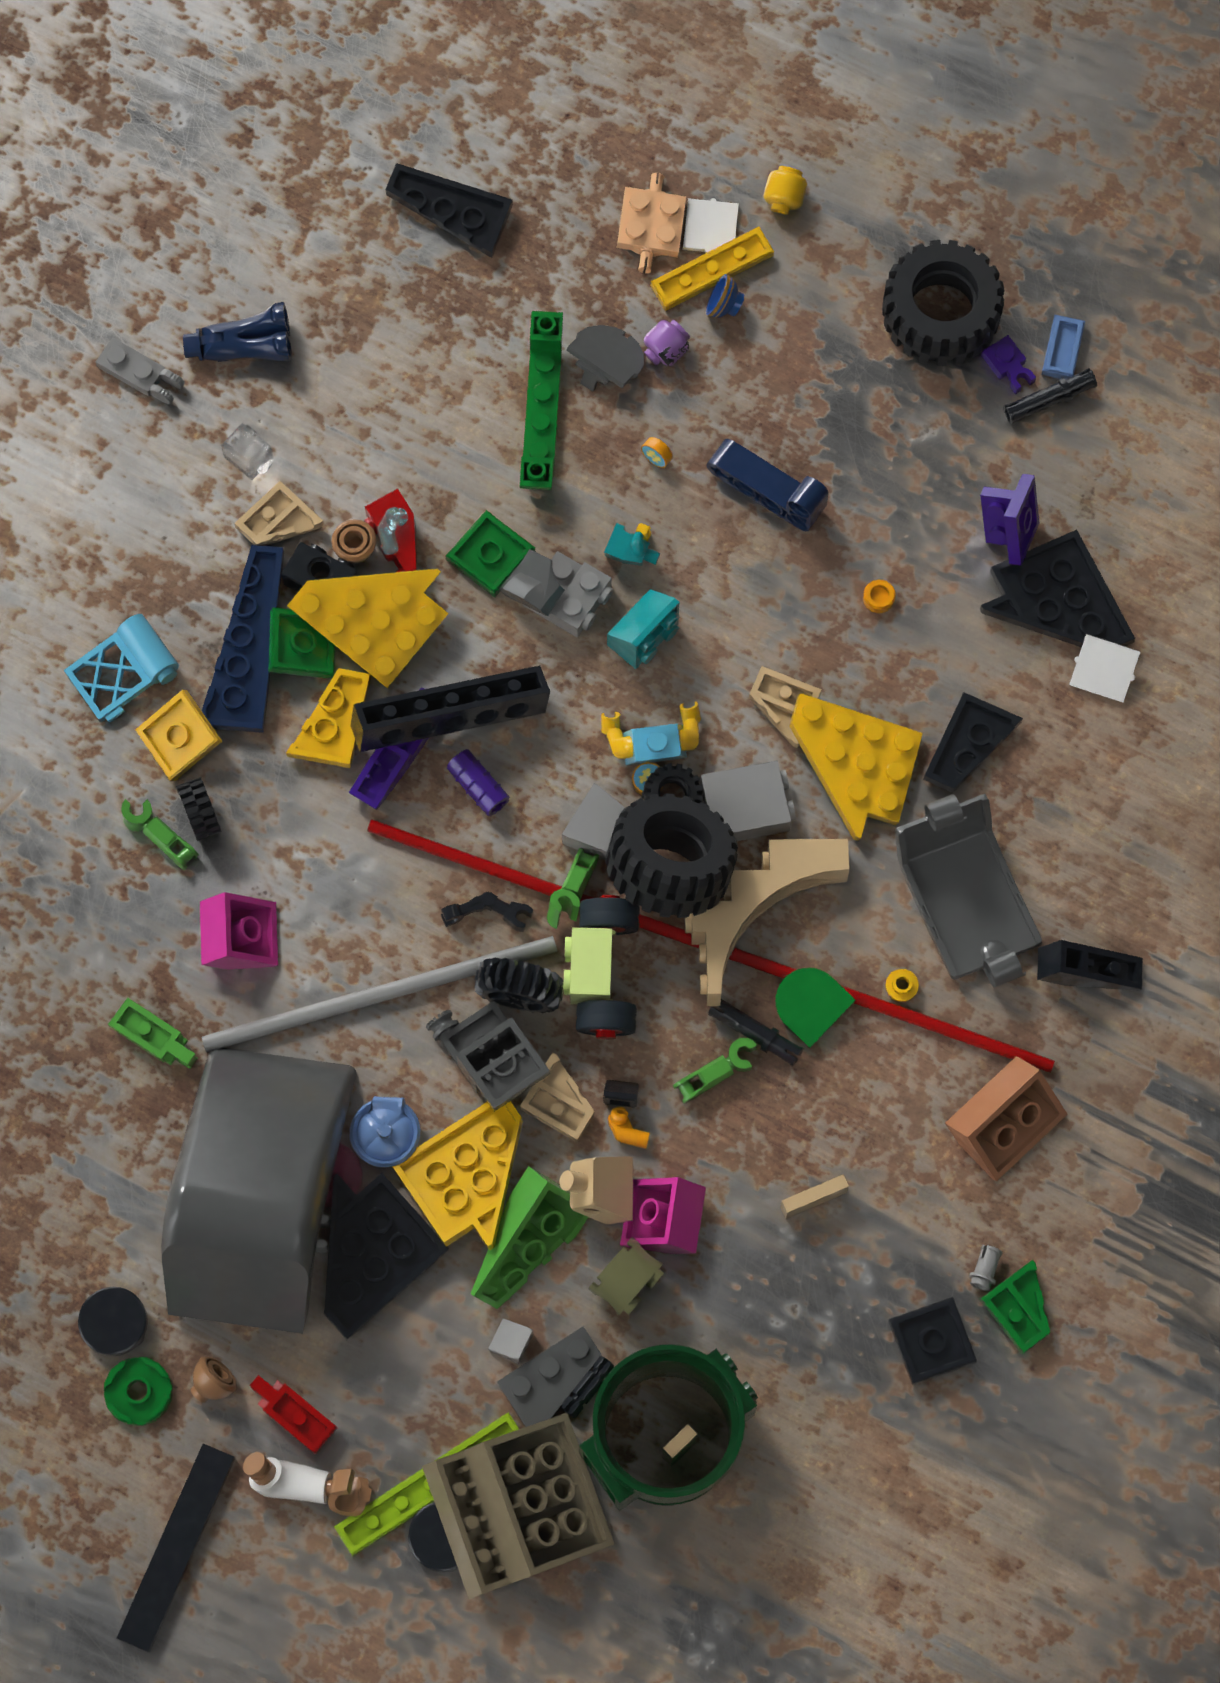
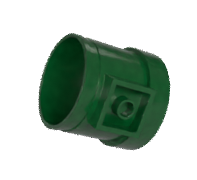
(711, 1372)

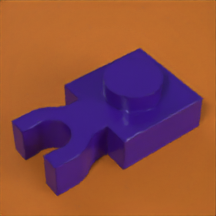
(1007, 360)

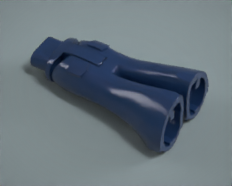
(253, 337)

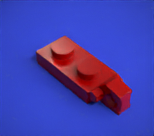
(294, 1414)

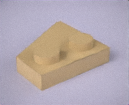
(277, 518)
(776, 698)
(559, 1102)

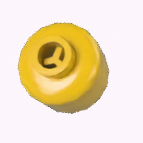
(785, 190)

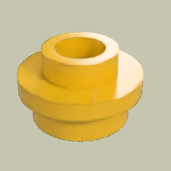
(901, 995)

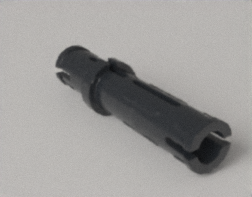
(1061, 391)
(767, 1038)

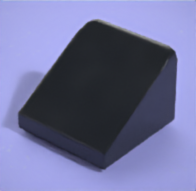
(621, 1093)

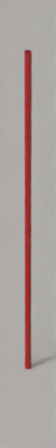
(737, 954)

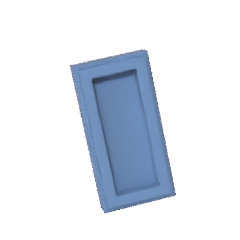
(1063, 347)

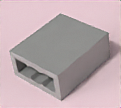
(750, 799)

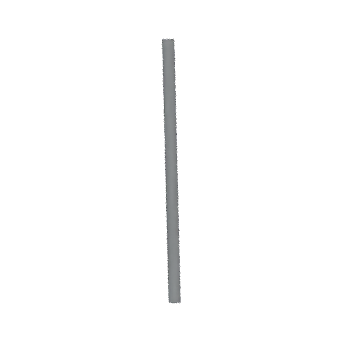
(371, 996)

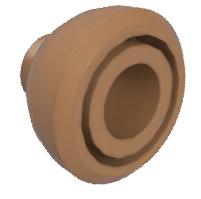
(354, 541)
(212, 1380)

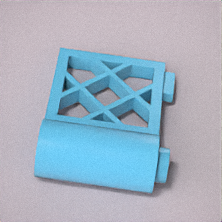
(145, 654)

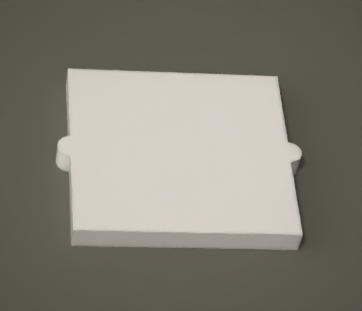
(709, 224)
(1104, 668)

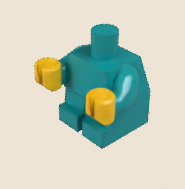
(631, 547)

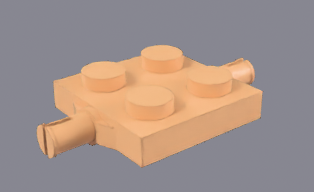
(651, 222)

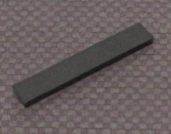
(176, 1548)

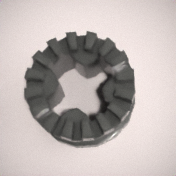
(442, 1024)

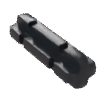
(587, 1387)

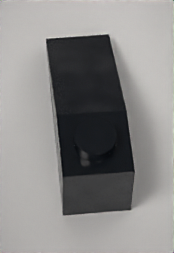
(1088, 966)

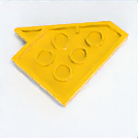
(373, 617)

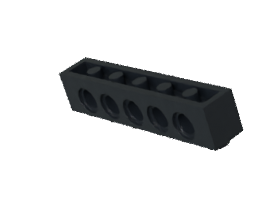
(449, 708)

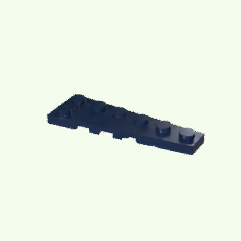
(241, 671)

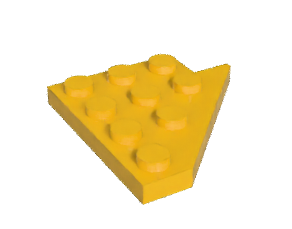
(857, 759)
(465, 1173)

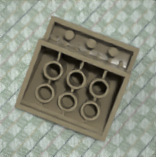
(517, 1505)

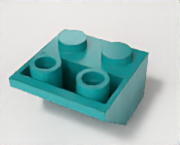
(644, 628)

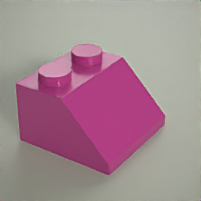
(238, 932)
(665, 1215)

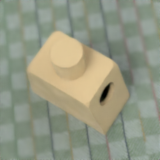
(601, 1188)

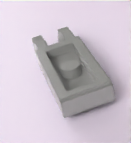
(137, 370)

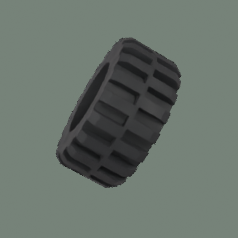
(948, 266)
(663, 883)

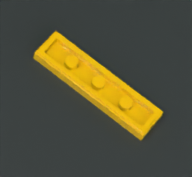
(708, 268)

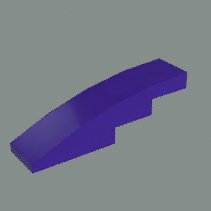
(384, 771)

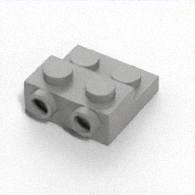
(583, 594)

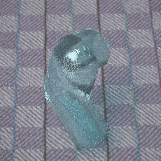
(386, 529)

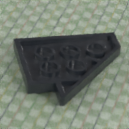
(1058, 594)
(373, 1251)

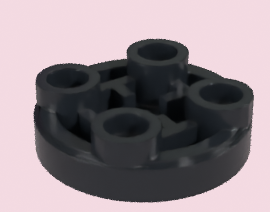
(112, 1321)
(430, 1541)

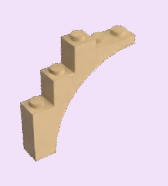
(786, 869)

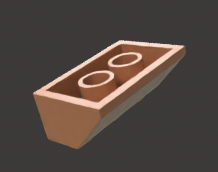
(1006, 1117)

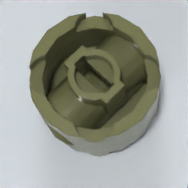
(626, 1277)

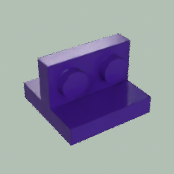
(1011, 517)

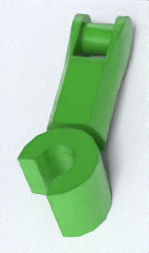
(158, 833)
(569, 895)
(717, 1070)

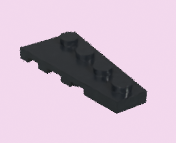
(453, 206)

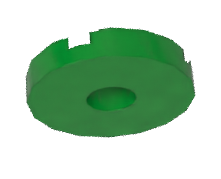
(138, 1411)

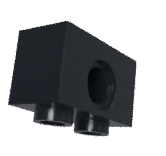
(308, 561)

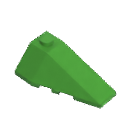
(529, 1231)

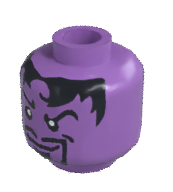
(666, 343)

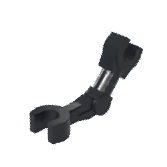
(454, 913)

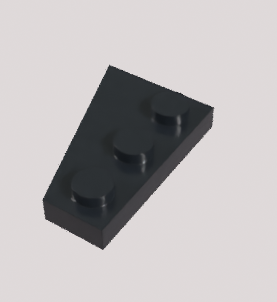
(968, 740)

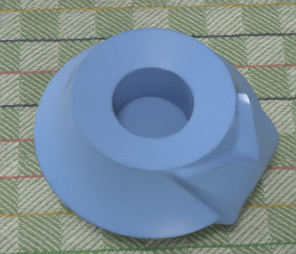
(385, 1131)

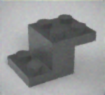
(494, 1055)

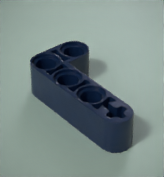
(768, 486)

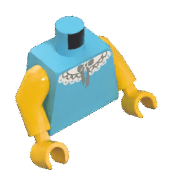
(653, 742)

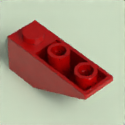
(406, 556)

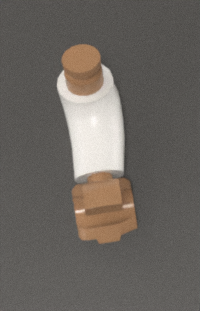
(303, 1483)

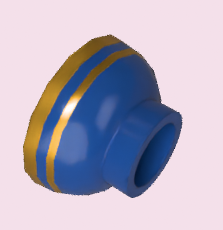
(724, 298)

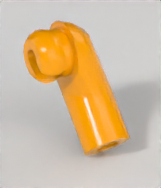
(624, 1131)

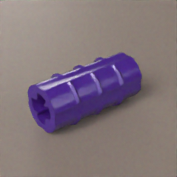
(478, 782)

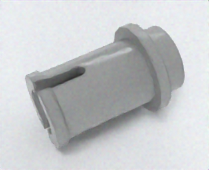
(985, 1268)

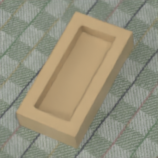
(814, 1196)
(679, 1445)

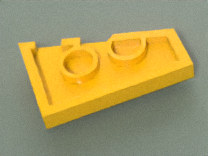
(328, 731)

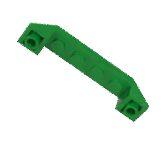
(542, 400)

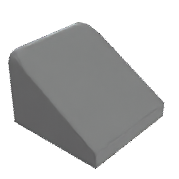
(511, 1340)

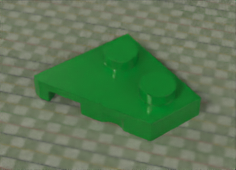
(1019, 1308)

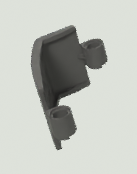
(966, 890)

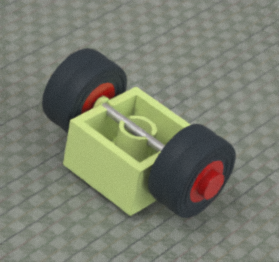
(591, 967)

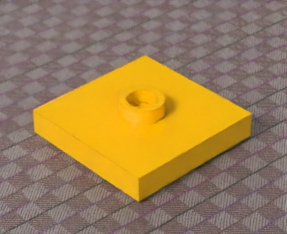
(178, 735)

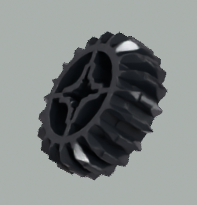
(519, 985)

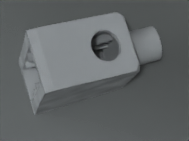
(593, 823)

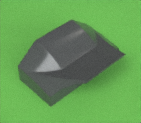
(534, 583)

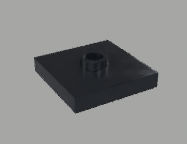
(932, 1341)

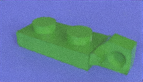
(152, 1034)

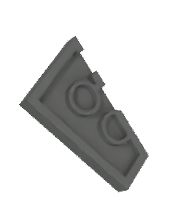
(548, 1379)

